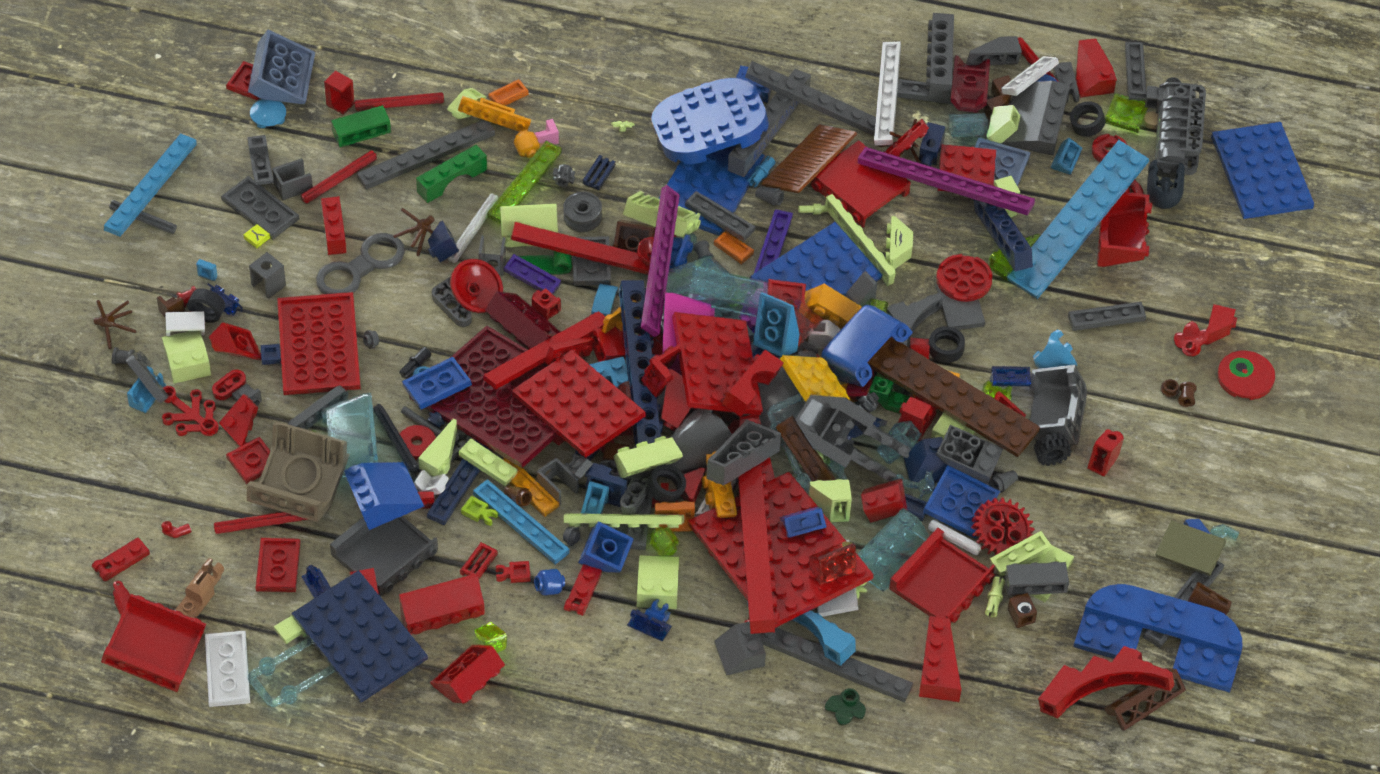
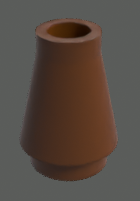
(519, 495)

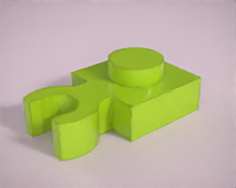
(477, 509)

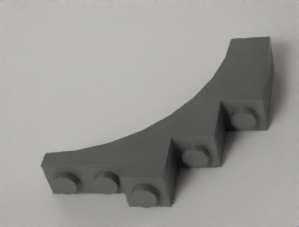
(912, 317)

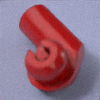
(175, 532)

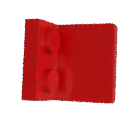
(657, 372)

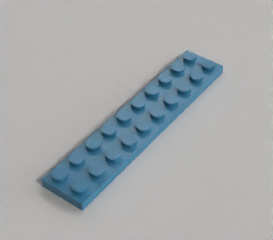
(1079, 218)

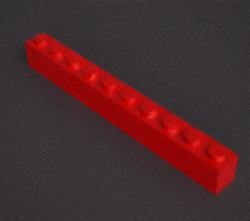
(756, 551)

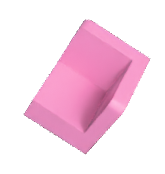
(550, 134)

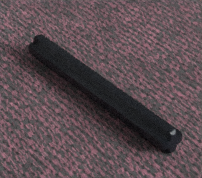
(395, 438)

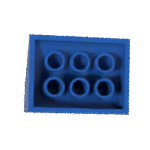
(383, 491)

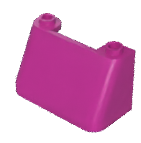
(681, 304)

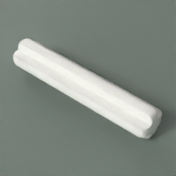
(956, 537)

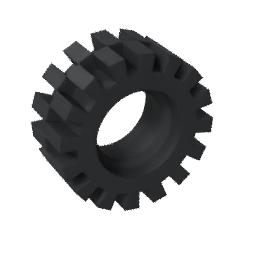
(1052, 449)

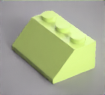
(539, 216)
(646, 456)

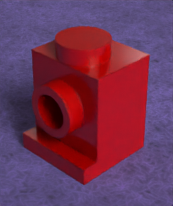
(546, 303)

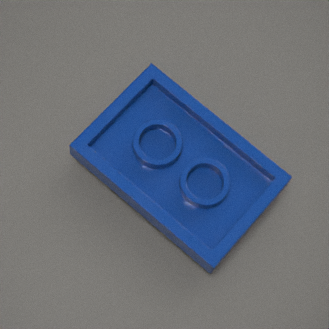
(436, 383)

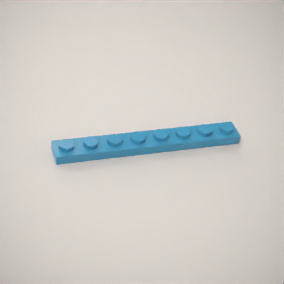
(150, 185)

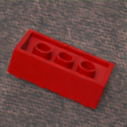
(442, 604)

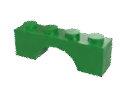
(433, 182)

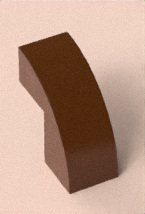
(999, 98)

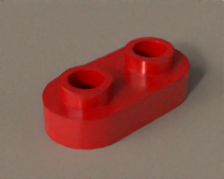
(228, 385)

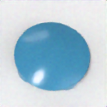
(268, 113)

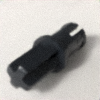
(415, 362)

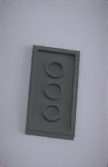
(260, 207)

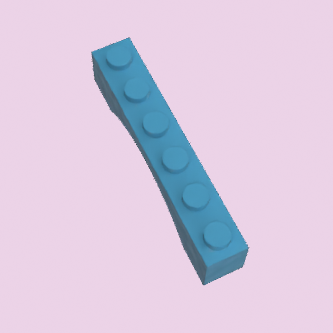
(835, 642)

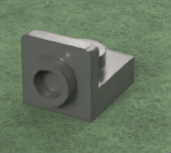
(254, 395)

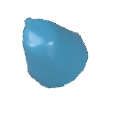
(1055, 353)

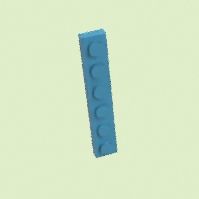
(521, 522)

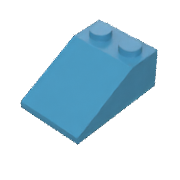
(776, 326)

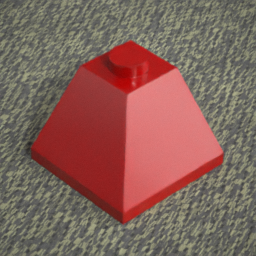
(234, 342)

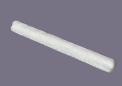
(473, 227)

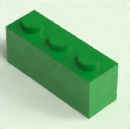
(361, 126)

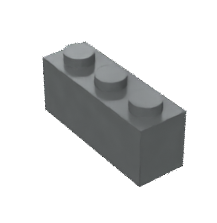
(1036, 578)

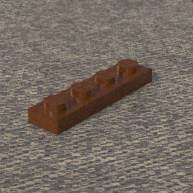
(803, 451)

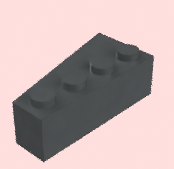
(742, 452)

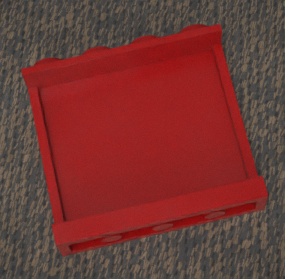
(859, 186)
(941, 578)
(154, 642)

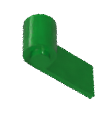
(554, 264)

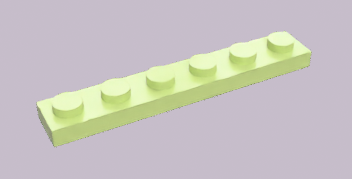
(856, 234)
(632, 520)

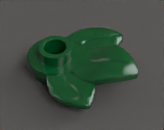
(844, 708)

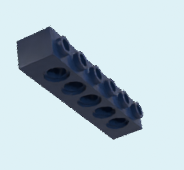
(1005, 235)

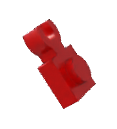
(516, 571)

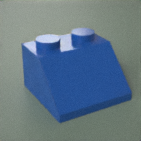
(606, 548)

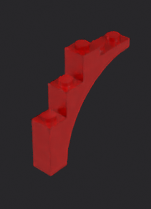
(1098, 674)

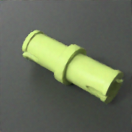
(995, 597)

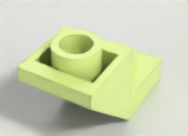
(469, 93)

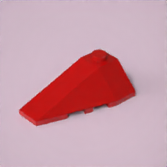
(1093, 70)

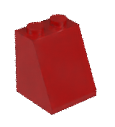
(675, 402)

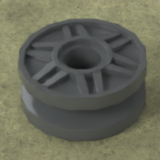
(582, 211)

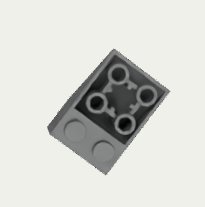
(969, 454)

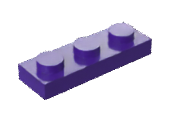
(531, 274)

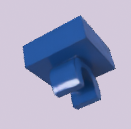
(658, 613)

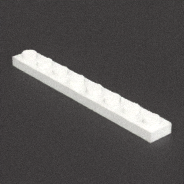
(887, 93)

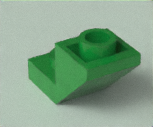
(888, 399)

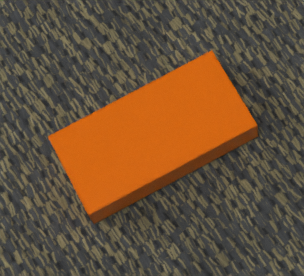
(509, 93)
(733, 247)

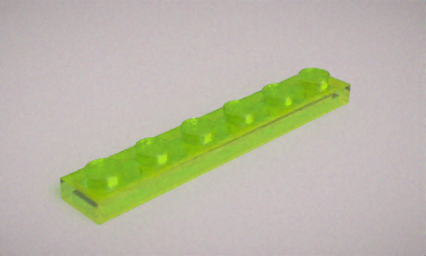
(526, 179)

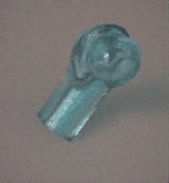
(1225, 531)

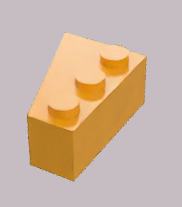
(831, 305)

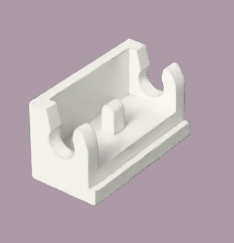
(185, 322)

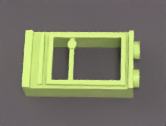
(646, 210)

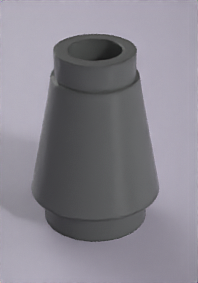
(770, 195)
(1003, 480)

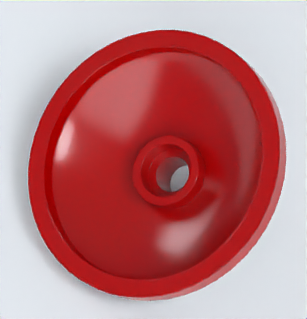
(480, 278)

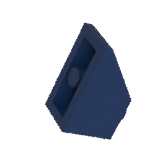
(442, 243)

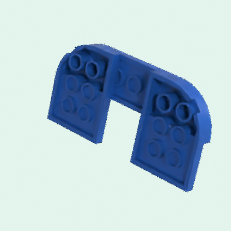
(1208, 637)

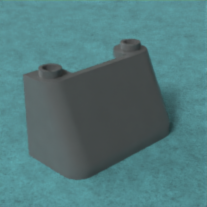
(1058, 401)

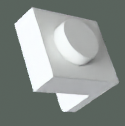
(426, 483)

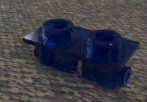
(231, 301)
(315, 581)
(653, 627)

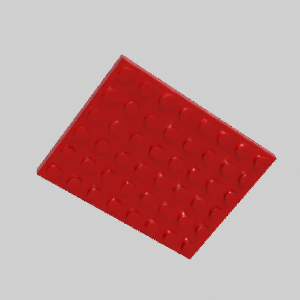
(795, 584)

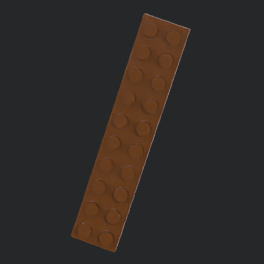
(954, 396)

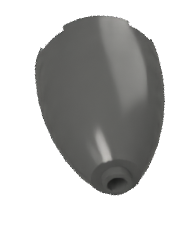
(699, 435)

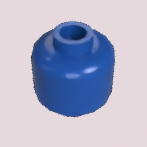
(549, 582)

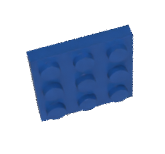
(958, 499)

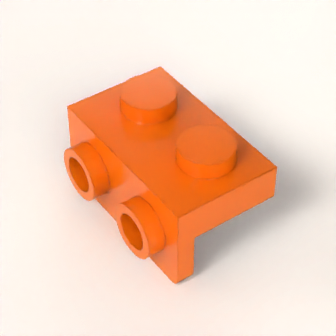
(681, 508)

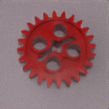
(1002, 527)

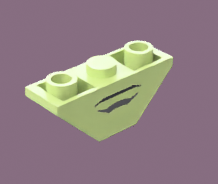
(899, 243)

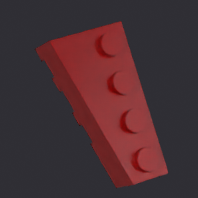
(940, 668)

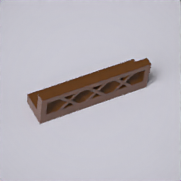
(1138, 694)

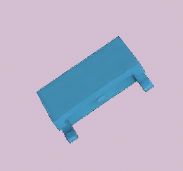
(140, 397)

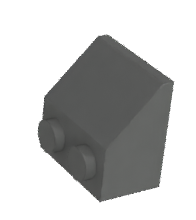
(740, 649)

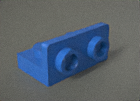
(680, 251)

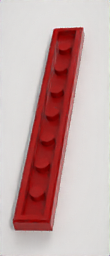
(579, 247)
(536, 356)

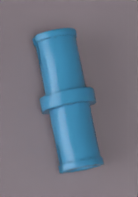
(761, 171)

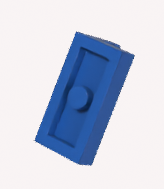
(803, 521)

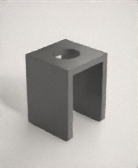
(291, 179)
(500, 259)
(273, 276)
(559, 469)

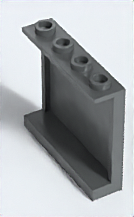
(390, 549)

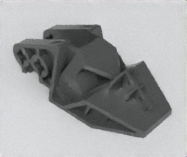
(828, 422)

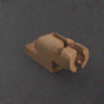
(201, 589)

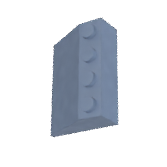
(281, 69)

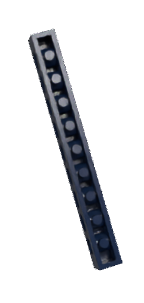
(628, 292)

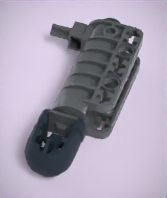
(1174, 148)

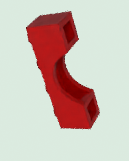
(763, 370)

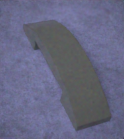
(260, 160)

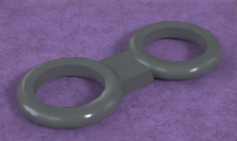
(362, 264)

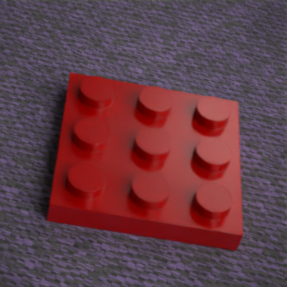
(968, 162)

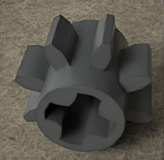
(563, 175)
(868, 402)

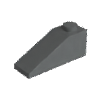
(999, 51)

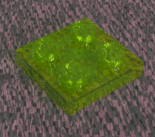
(1126, 113)

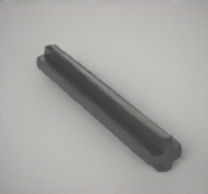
(149, 219)

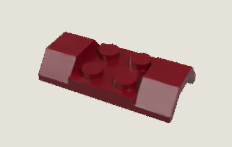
(970, 85)

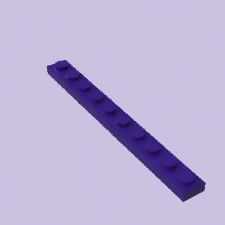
(774, 241)

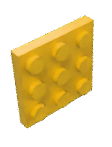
(812, 376)

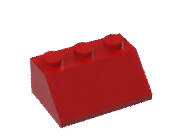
(468, 673)

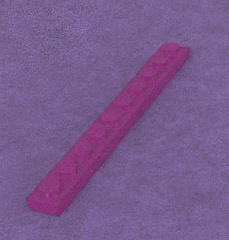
(946, 181)
(660, 261)

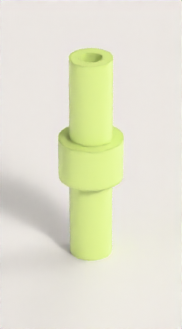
(816, 209)

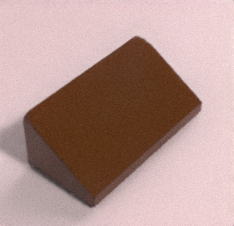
(1206, 597)

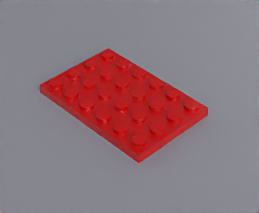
(318, 343)
(712, 358)
(578, 403)

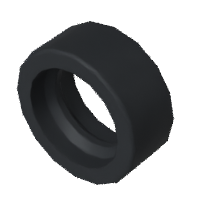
(1084, 108)
(209, 298)
(946, 333)
(671, 473)

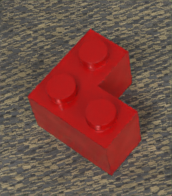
(919, 413)

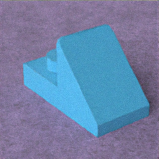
(595, 499)

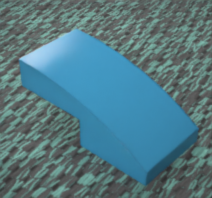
(604, 299)

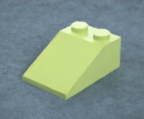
(186, 356)
(657, 581)

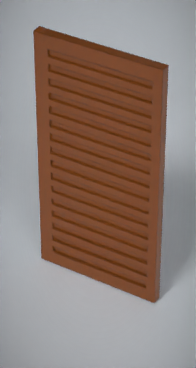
(809, 158)

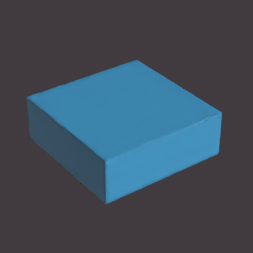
(206, 270)

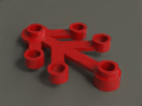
(191, 414)

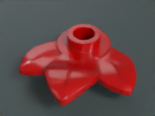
(1191, 337)

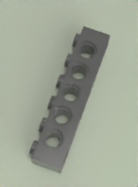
(940, 55)

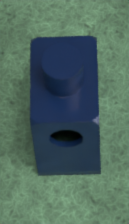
(931, 144)

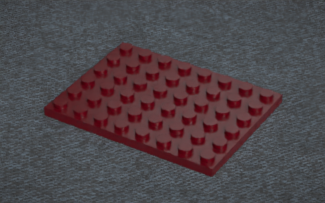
(490, 413)

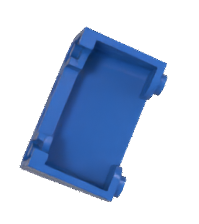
(859, 341)

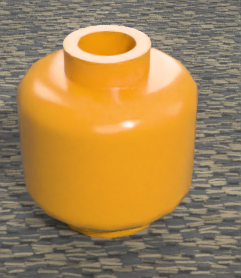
(526, 143)

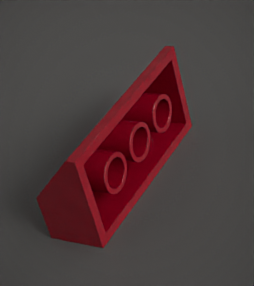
(520, 319)

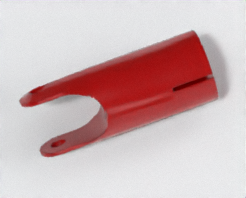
(121, 596)

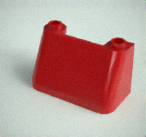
(1124, 231)

